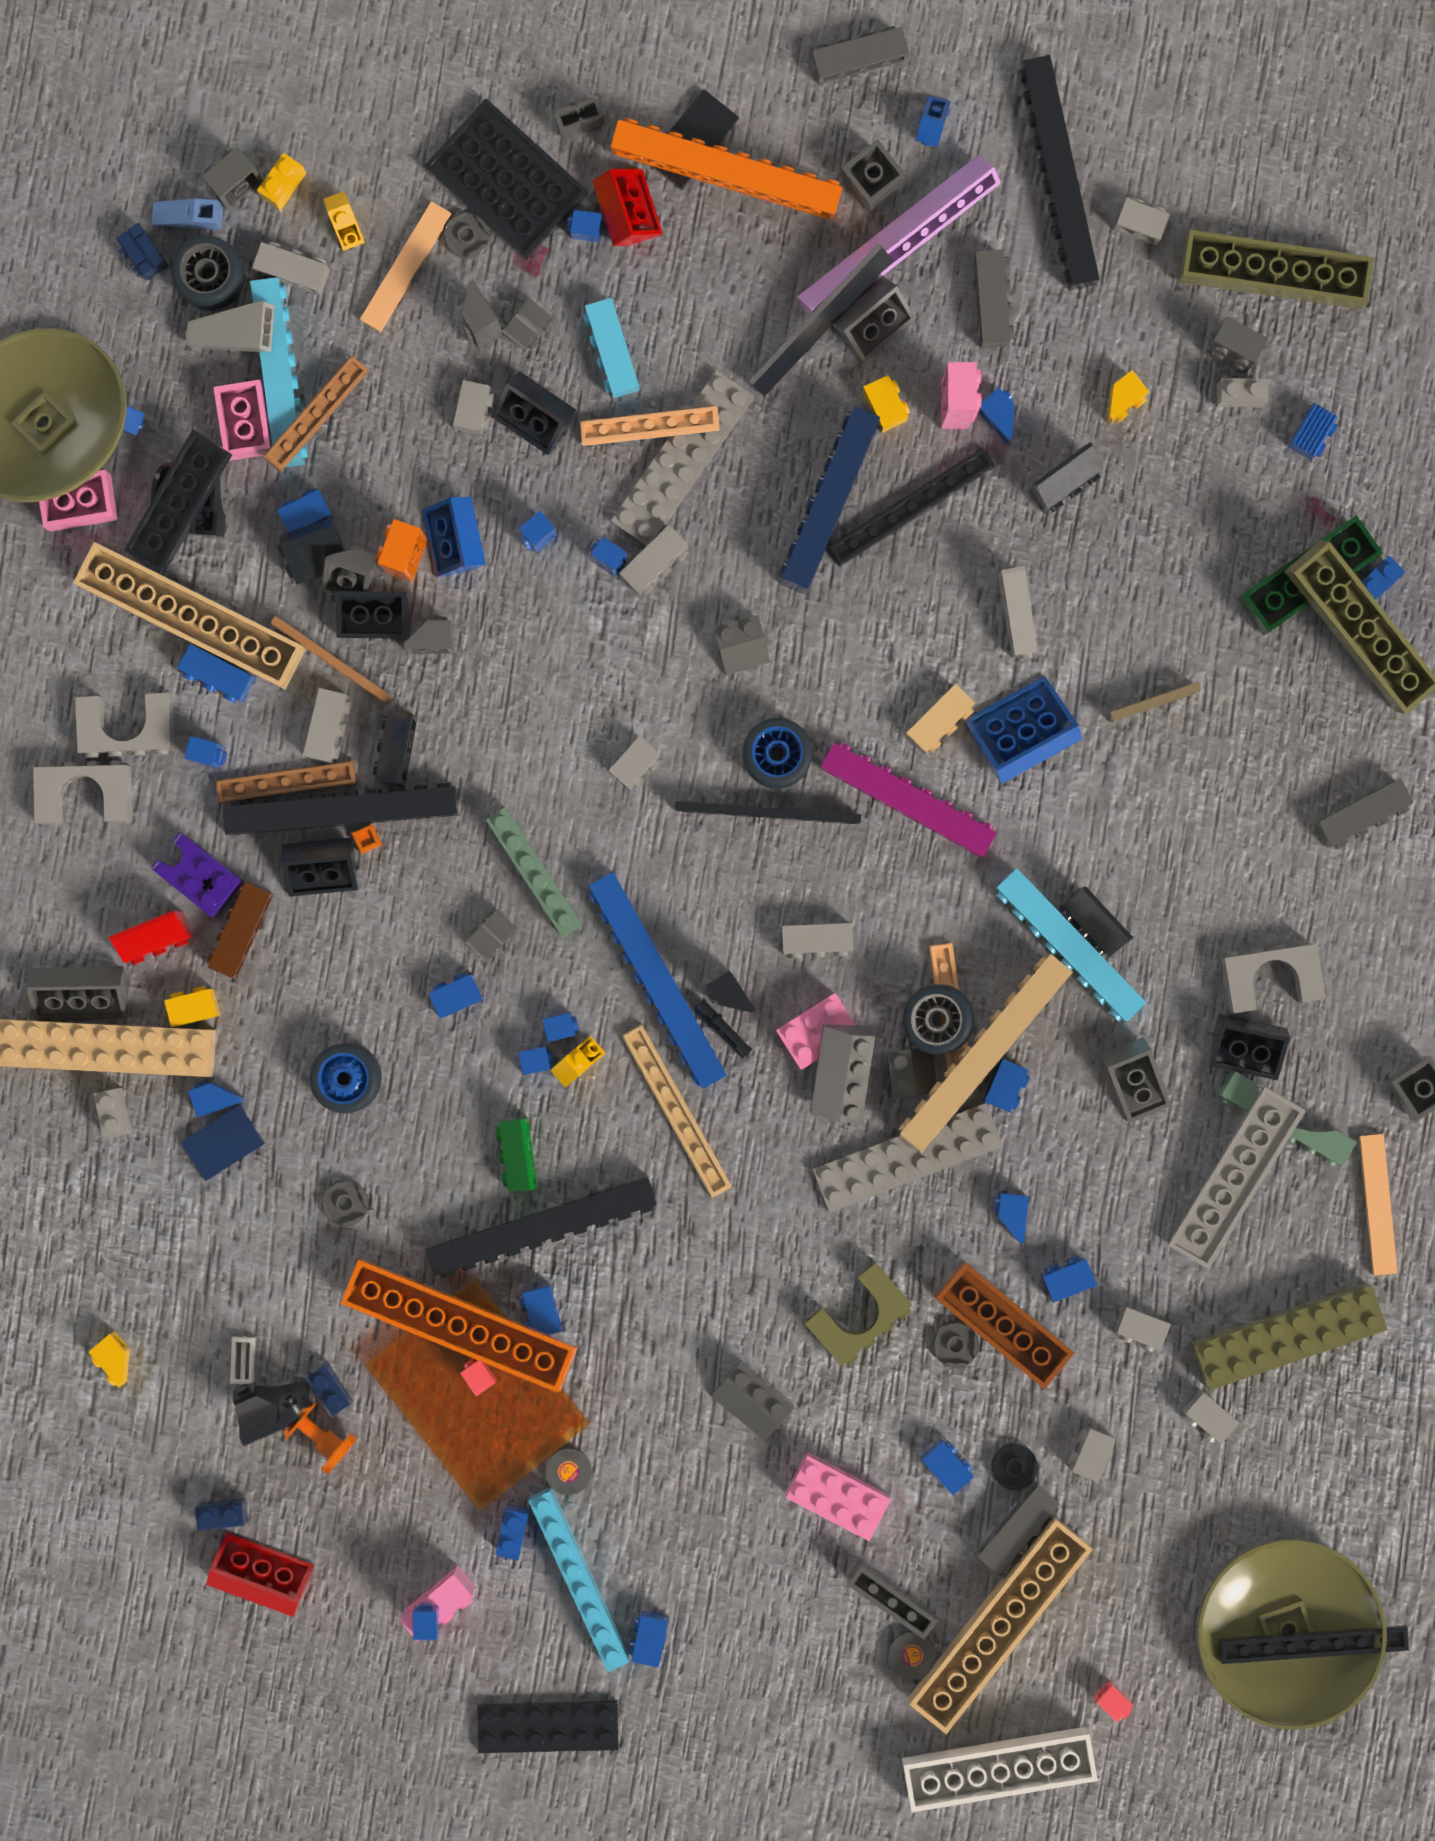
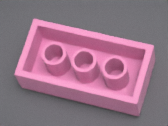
(959, 395)
(837, 1496)

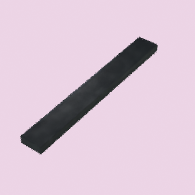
(821, 320)
(911, 507)
(764, 812)
(1310, 1644)

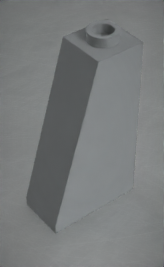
(235, 329)
(1017, 612)

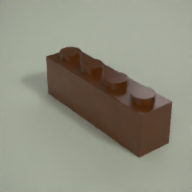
(240, 930)

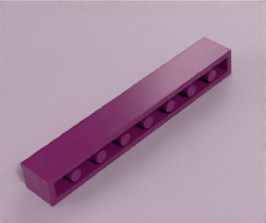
(908, 800)

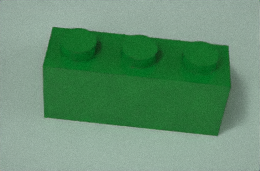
(517, 1155)

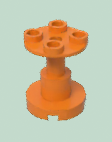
(326, 1443)

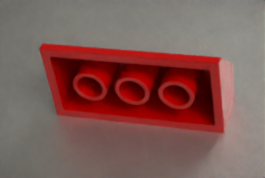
(259, 1574)

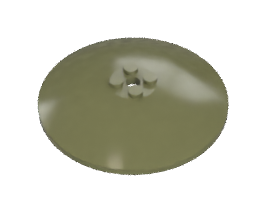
(82, 395)
(1301, 1587)

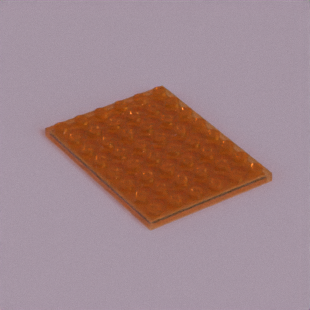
(482, 1438)

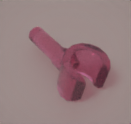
(537, 263)
(1319, 510)

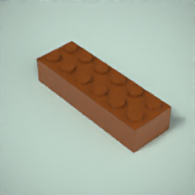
(1004, 1324)

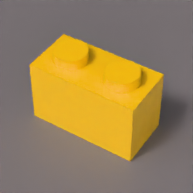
(281, 181)
(885, 402)
(192, 1007)

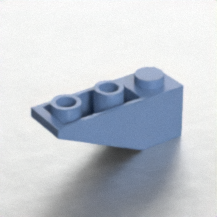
(188, 214)

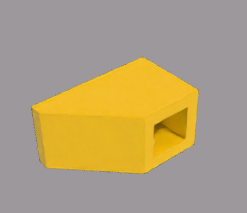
(343, 220)
(1124, 395)
(577, 1061)
(113, 1358)

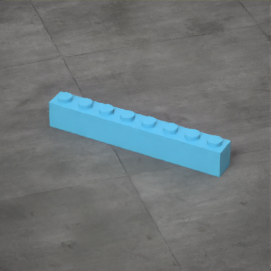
(278, 365)
(1070, 946)
(579, 1579)

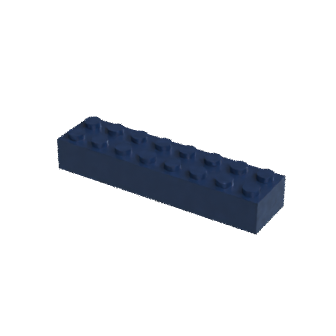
(832, 495)

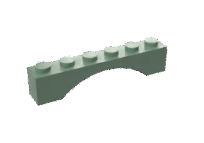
(534, 872)
(1328, 1143)

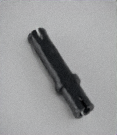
(722, 1028)

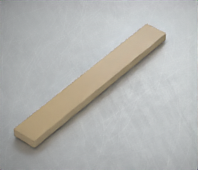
(676, 1111)

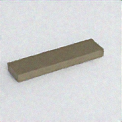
(1154, 702)

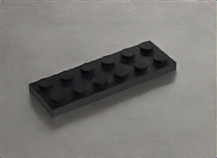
(178, 502)
(548, 1727)

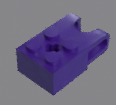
(193, 872)

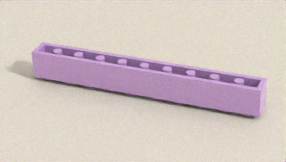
(913, 226)

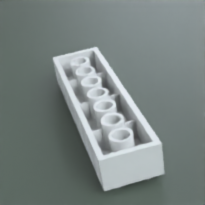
(999, 1769)

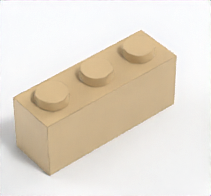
(941, 719)

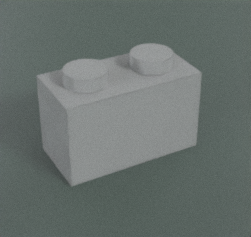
(1142, 221)
(1242, 392)
(473, 408)
(635, 763)
(112, 1113)
(1142, 1328)
(1210, 1417)
(1091, 1453)

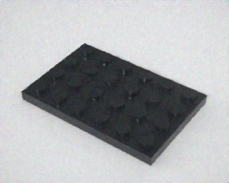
(506, 179)

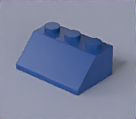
(453, 536)

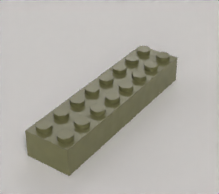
(1276, 269)
(1362, 626)
(1288, 1336)

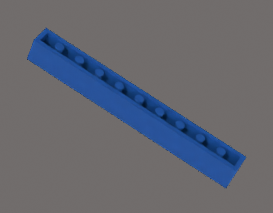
(657, 980)

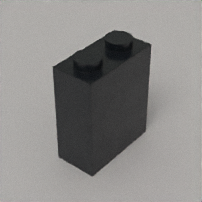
(308, 548)

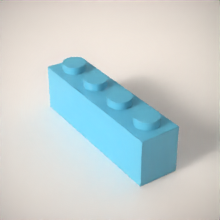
(612, 348)

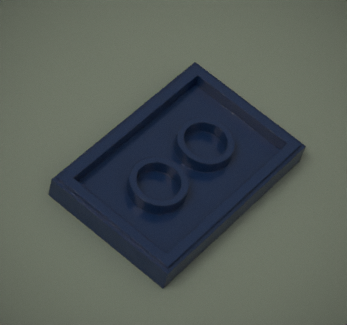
(223, 1142)

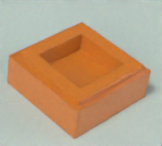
(366, 838)

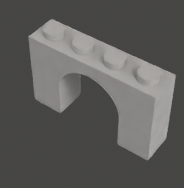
(155, 736)
(52, 781)
(1301, 960)

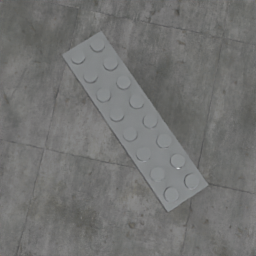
(680, 463)
(897, 1163)
(1236, 1177)

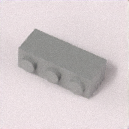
(291, 268)
(655, 561)
(327, 726)
(817, 939)

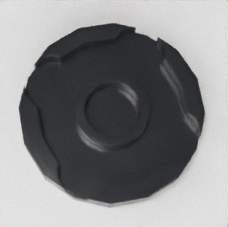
(1014, 1466)

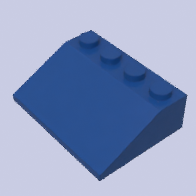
(1023, 729)

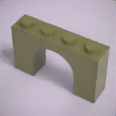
(846, 1344)

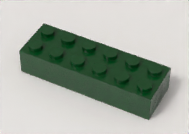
(1279, 599)

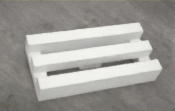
(252, 1340)

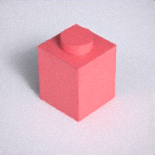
(478, 1376)
(1113, 1701)

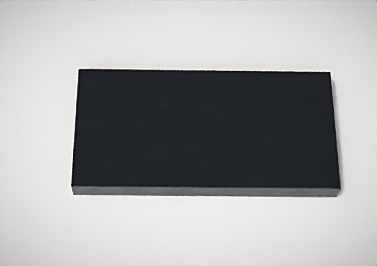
(703, 120)

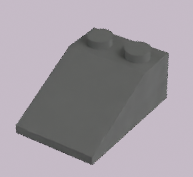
(1136, 1079)

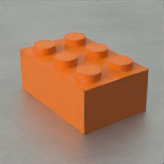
(401, 550)

